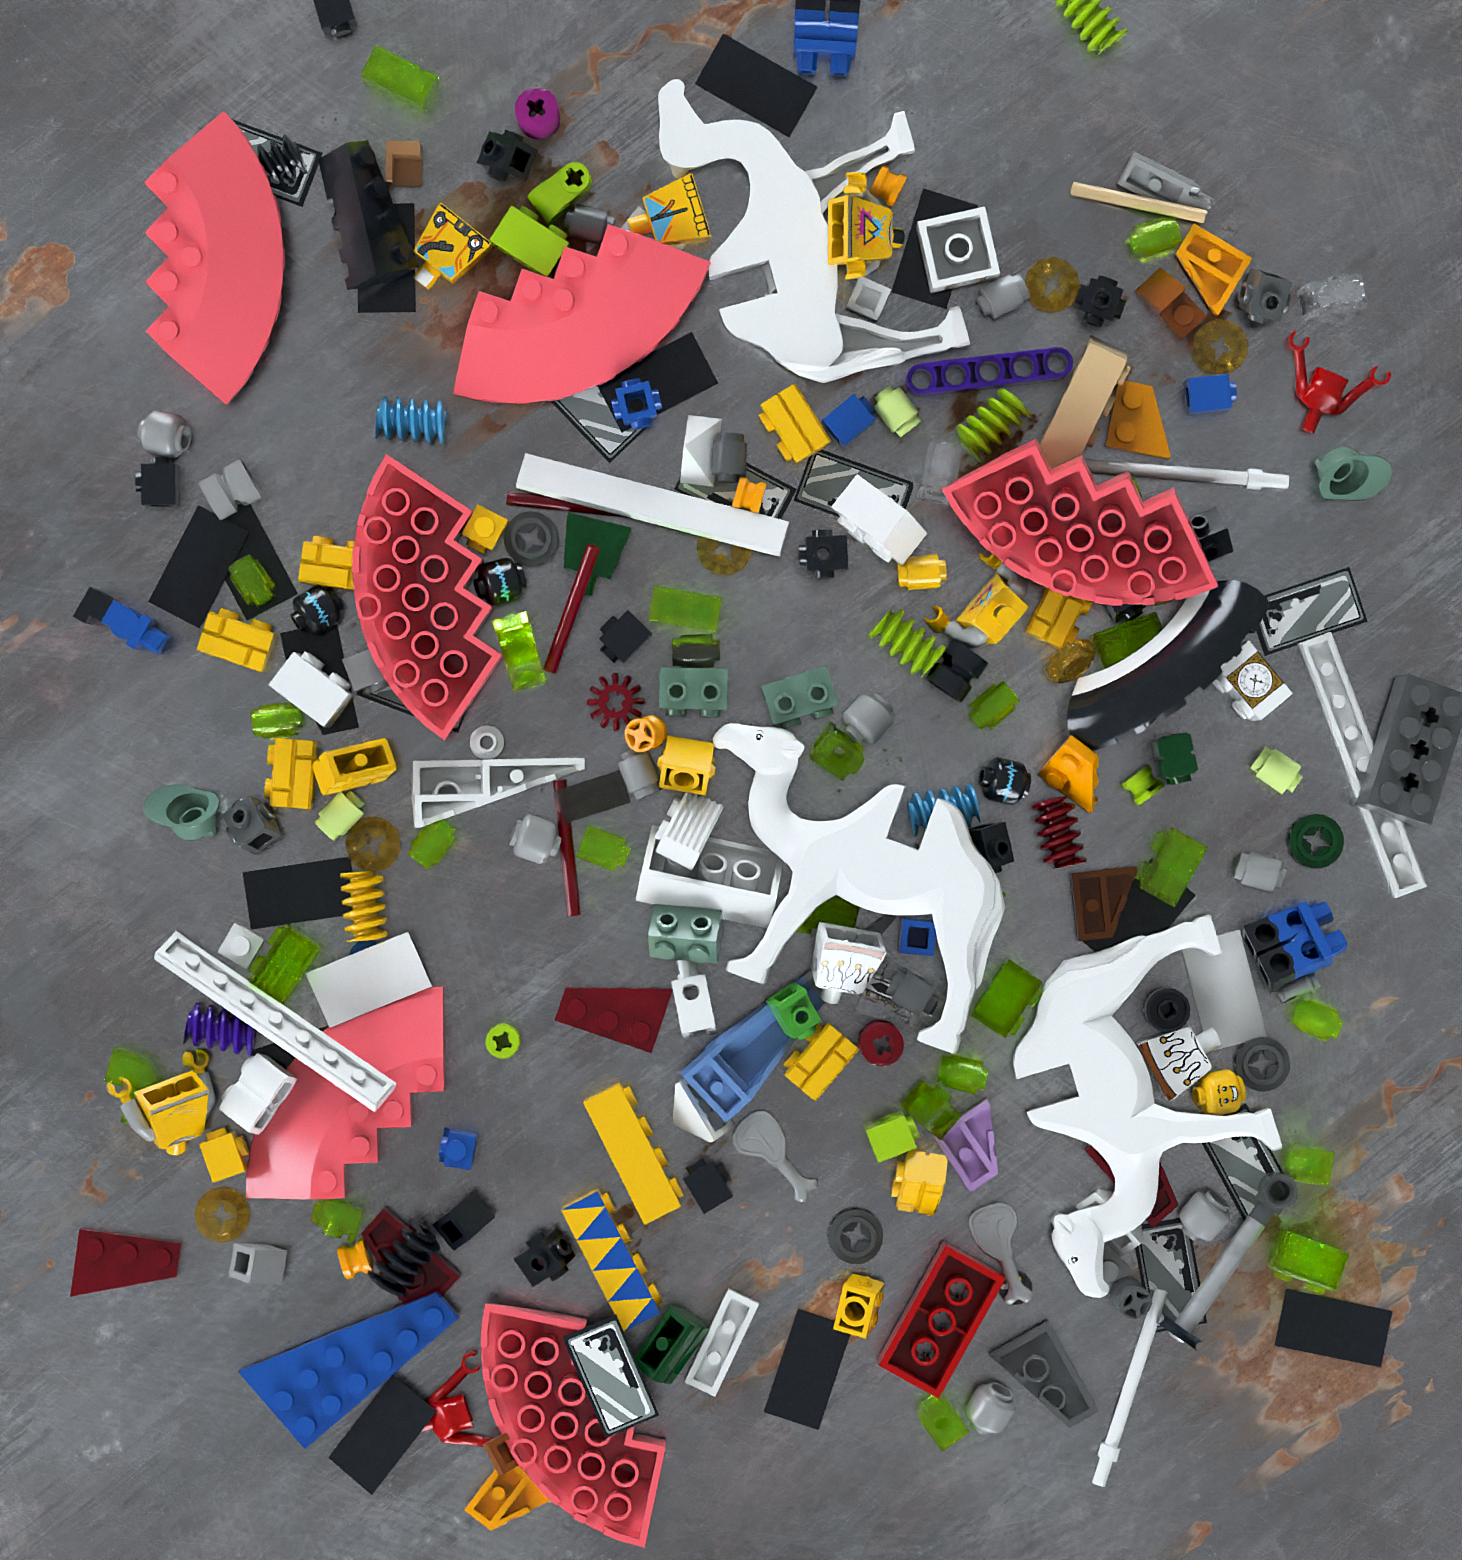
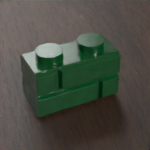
(1174, 758)
(671, 1345)

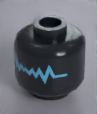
(500, 581)
(316, 610)
(1004, 781)

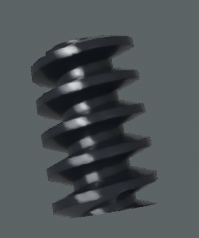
(281, 159)
(406, 1260)

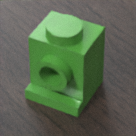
(786, 1005)

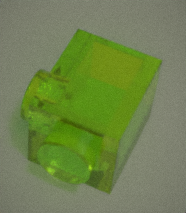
(932, 1109)
(1310, 1164)
(942, 1421)

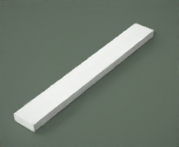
(652, 504)
(1355, 750)
(275, 1021)

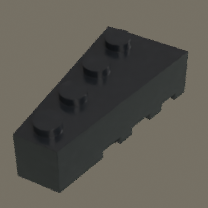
(365, 216)

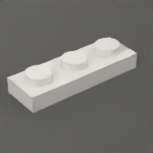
(721, 1342)

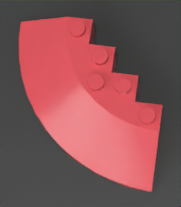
(221, 257)
(579, 325)
(1080, 534)
(415, 596)
(324, 1128)
(550, 1418)

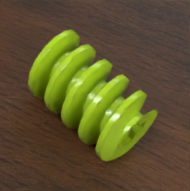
(1095, 23)
(992, 422)
(907, 641)

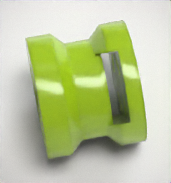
(1142, 784)
(507, 1039)

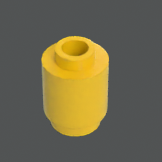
(922, 572)

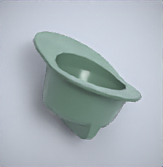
(1351, 475)
(184, 810)

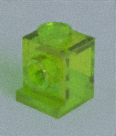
(837, 764)
(338, 1218)

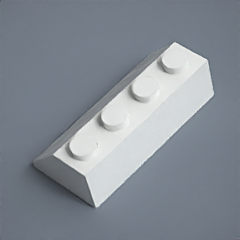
(725, 878)

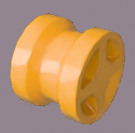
(888, 185)
(749, 495)
(638, 737)
(354, 1259)

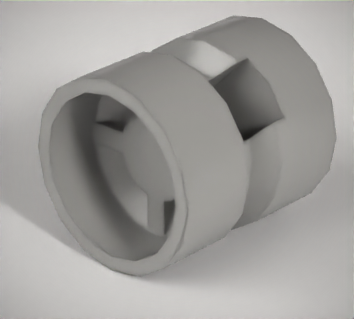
(230, 489)

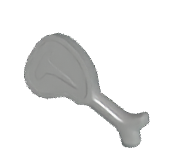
(763, 1137)
(992, 1232)

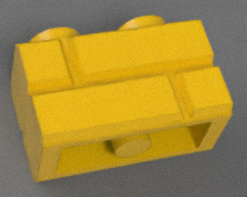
(794, 424)
(326, 563)
(1056, 618)
(236, 640)
(354, 766)
(292, 773)
(820, 1060)
(920, 1182)

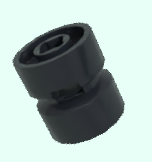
(956, 671)
(1165, 1008)

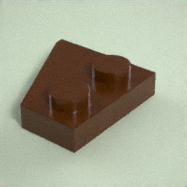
(1099, 900)

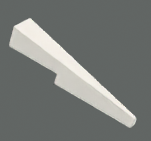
(456, 786)

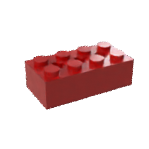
(950, 1340)

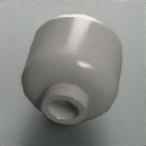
(164, 434)
(867, 718)
(534, 839)
(1204, 1215)
(990, 1408)

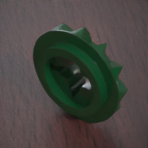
(1330, 833)

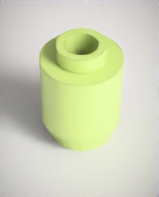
(896, 410)
(1277, 770)
(340, 814)

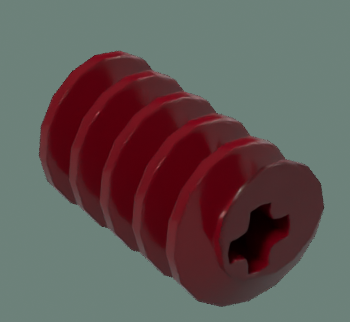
(1058, 832)
(884, 1056)

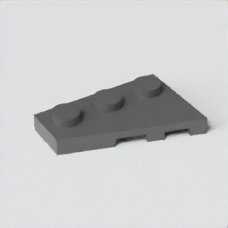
(1047, 1372)

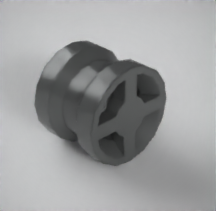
(1139, 1298)

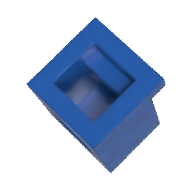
(458, 1148)

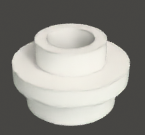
(498, 742)

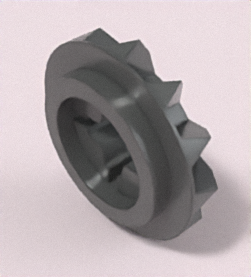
(516, 544)
(1273, 1075)
(864, 1250)

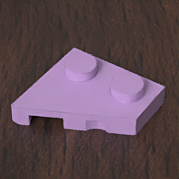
(972, 1146)

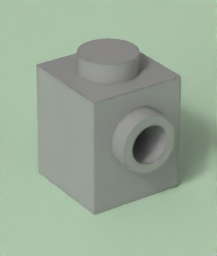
(364, 672)
(258, 1263)

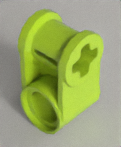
(555, 196)

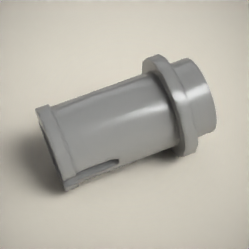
(1298, 988)

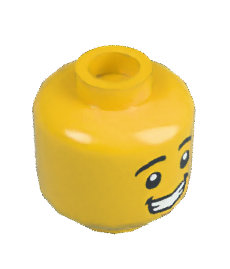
(1219, 1092)

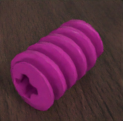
(534, 101)

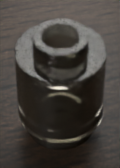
(695, 651)

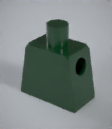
(608, 536)

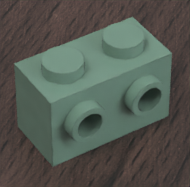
(693, 690)
(799, 697)
(685, 933)

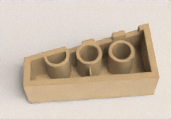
(1084, 402)

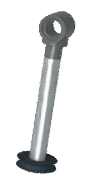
(1231, 1257)

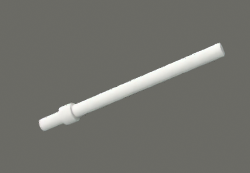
(1252, 478)
(1109, 1449)

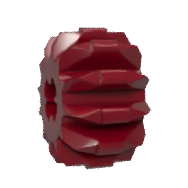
(604, 699)

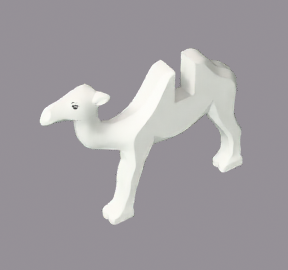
(790, 241)
(869, 870)
(1115, 1090)

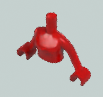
(1326, 388)
(454, 1413)

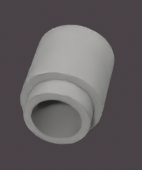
(1003, 296)
(639, 773)
(1260, 871)

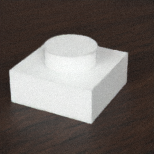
(868, 298)
(241, 945)

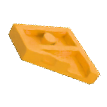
(1212, 266)
(1136, 422)
(1073, 772)
(505, 1498)

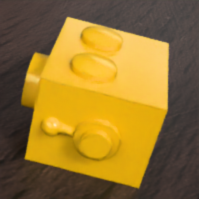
(686, 765)
(859, 1305)

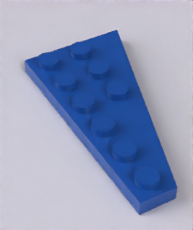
(334, 1373)

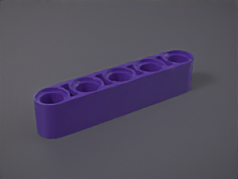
(1004, 364)

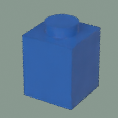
(1209, 394)
(849, 420)
(917, 937)

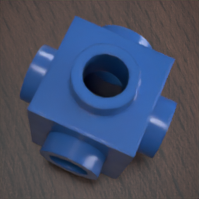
(633, 390)

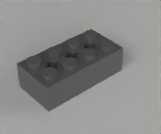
(1392, 754)

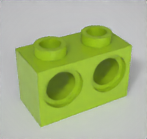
(892, 1135)

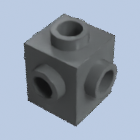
(1264, 296)
(251, 824)

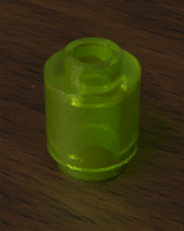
(1155, 236)
(252, 580)
(993, 706)
(276, 720)
(432, 843)
(1317, 1019)
(962, 1073)

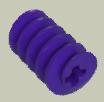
(219, 1029)

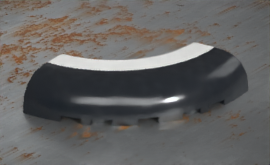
(1168, 667)

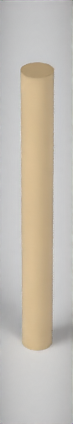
(1138, 202)

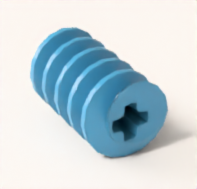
(411, 420)
(920, 811)

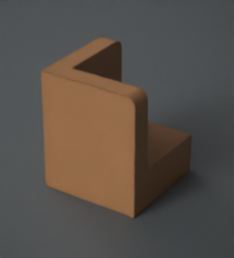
(404, 163)

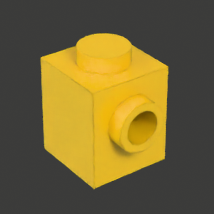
(484, 529)
(224, 1154)

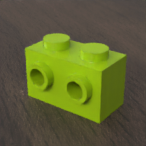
(529, 241)

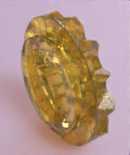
(1056, 299)
(1234, 339)
(719, 563)
(1071, 661)
(376, 828)
(233, 1204)

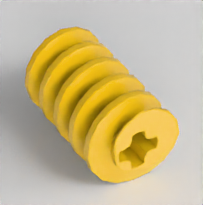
(364, 906)

